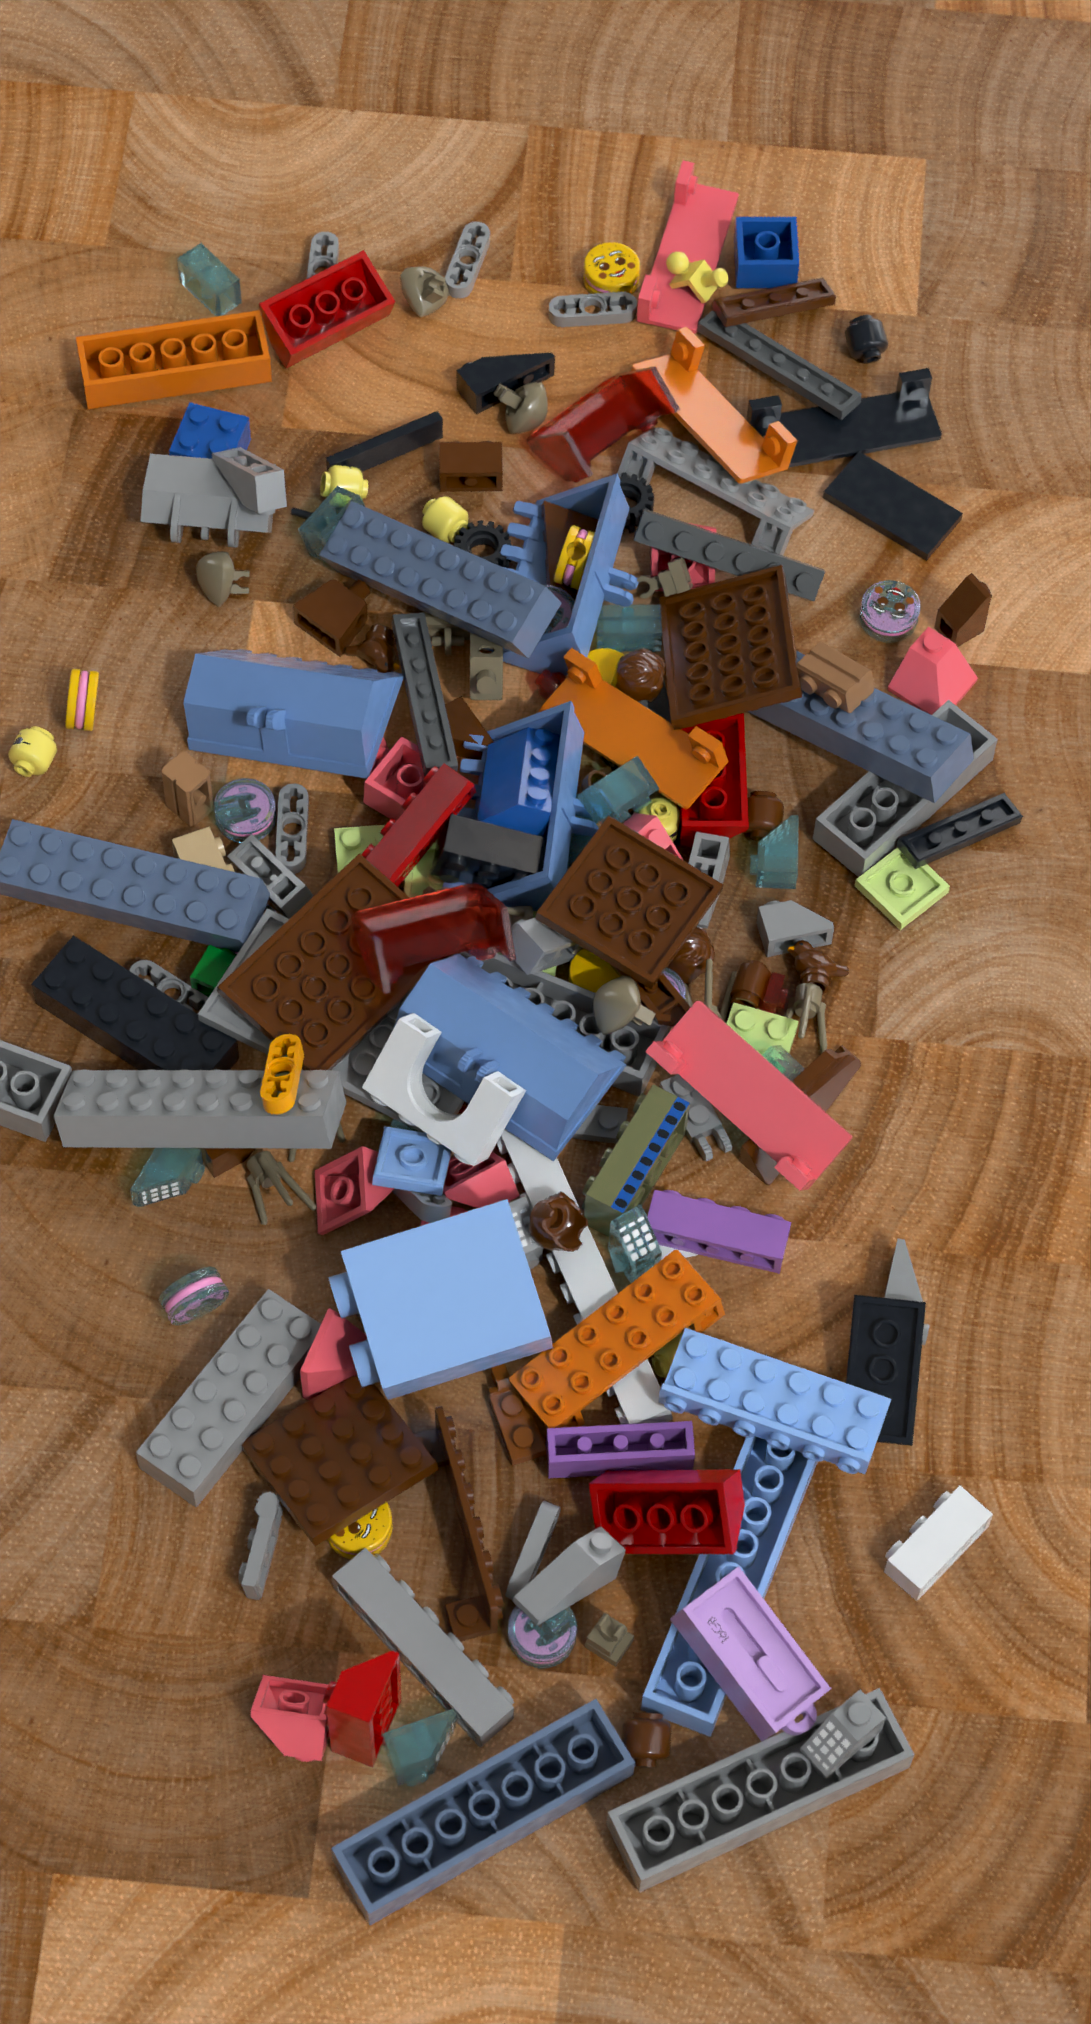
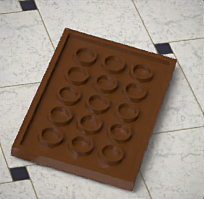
(729, 648)
(313, 974)

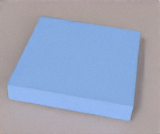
(411, 1162)

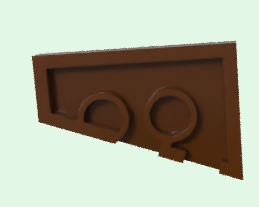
(556, 527)

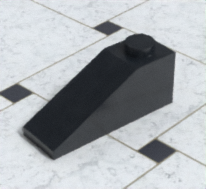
(480, 378)

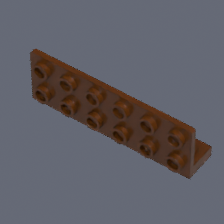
(478, 1614)

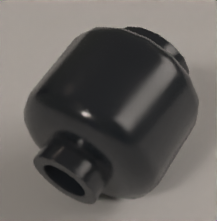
(866, 338)

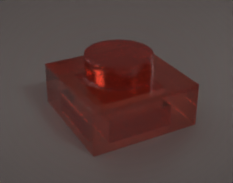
(775, 995)

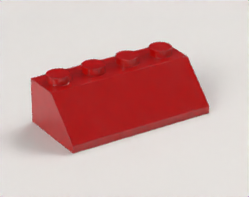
(325, 309)
(724, 803)
(420, 824)
(670, 1510)
(363, 1707)

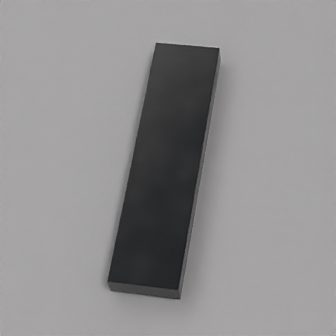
(390, 444)
(959, 830)

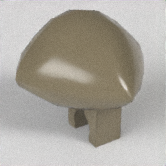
(423, 289)
(525, 406)
(215, 577)
(618, 1004)

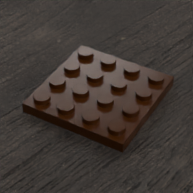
(629, 902)
(338, 1457)

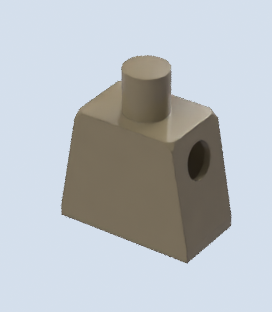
(485, 670)

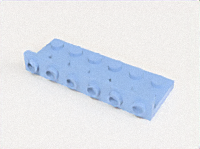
(774, 1401)

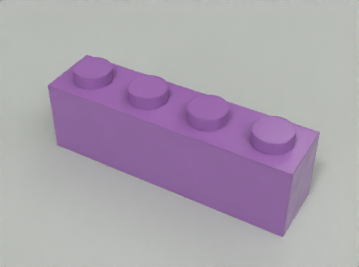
(719, 1230)
(619, 1447)

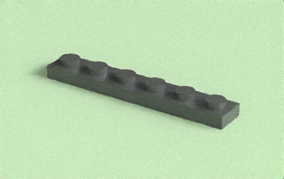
(782, 365)
(724, 552)
(424, 691)

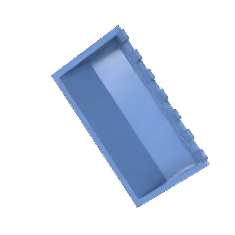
(602, 501)
(288, 710)
(562, 822)
(500, 1030)

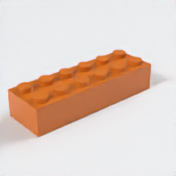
(174, 359)

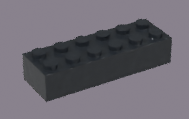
(128, 1014)

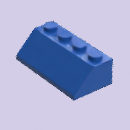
(520, 781)

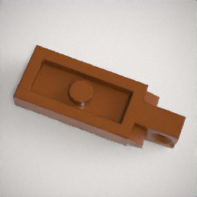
(514, 1419)

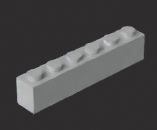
(423, 1646)

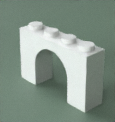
(398, 1084)

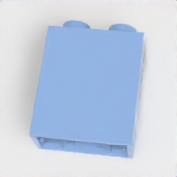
(441, 1301)

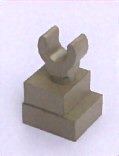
(672, 580)
(609, 1639)

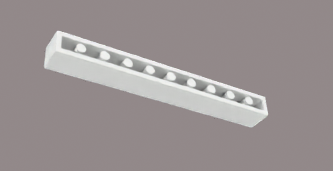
(584, 1276)

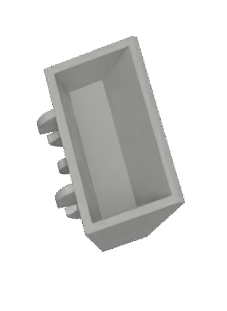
(195, 494)

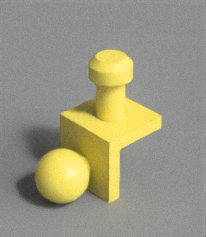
(695, 275)

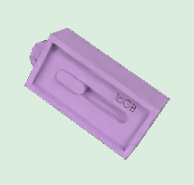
(752, 1656)

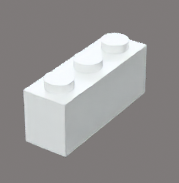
(936, 1542)

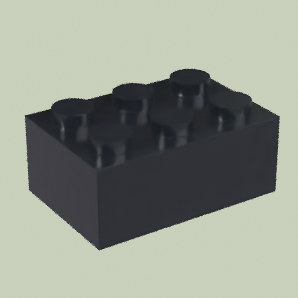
(485, 853)

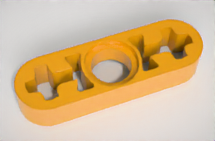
(288, 1083)

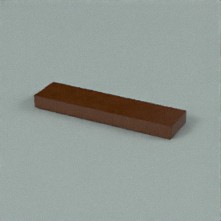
(774, 302)

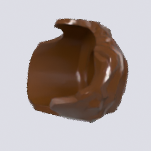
(640, 675)
(692, 956)
(557, 1223)

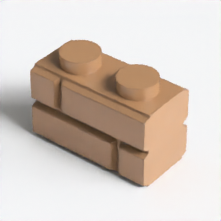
(835, 678)
(187, 788)

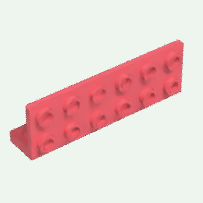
(697, 229)
(752, 1094)

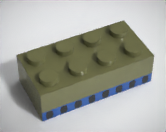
(637, 1159)

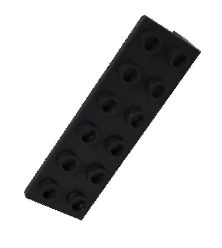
(872, 426)

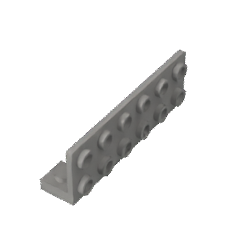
(777, 511)

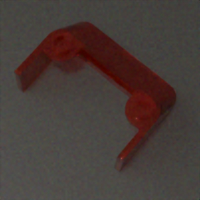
(600, 419)
(430, 929)

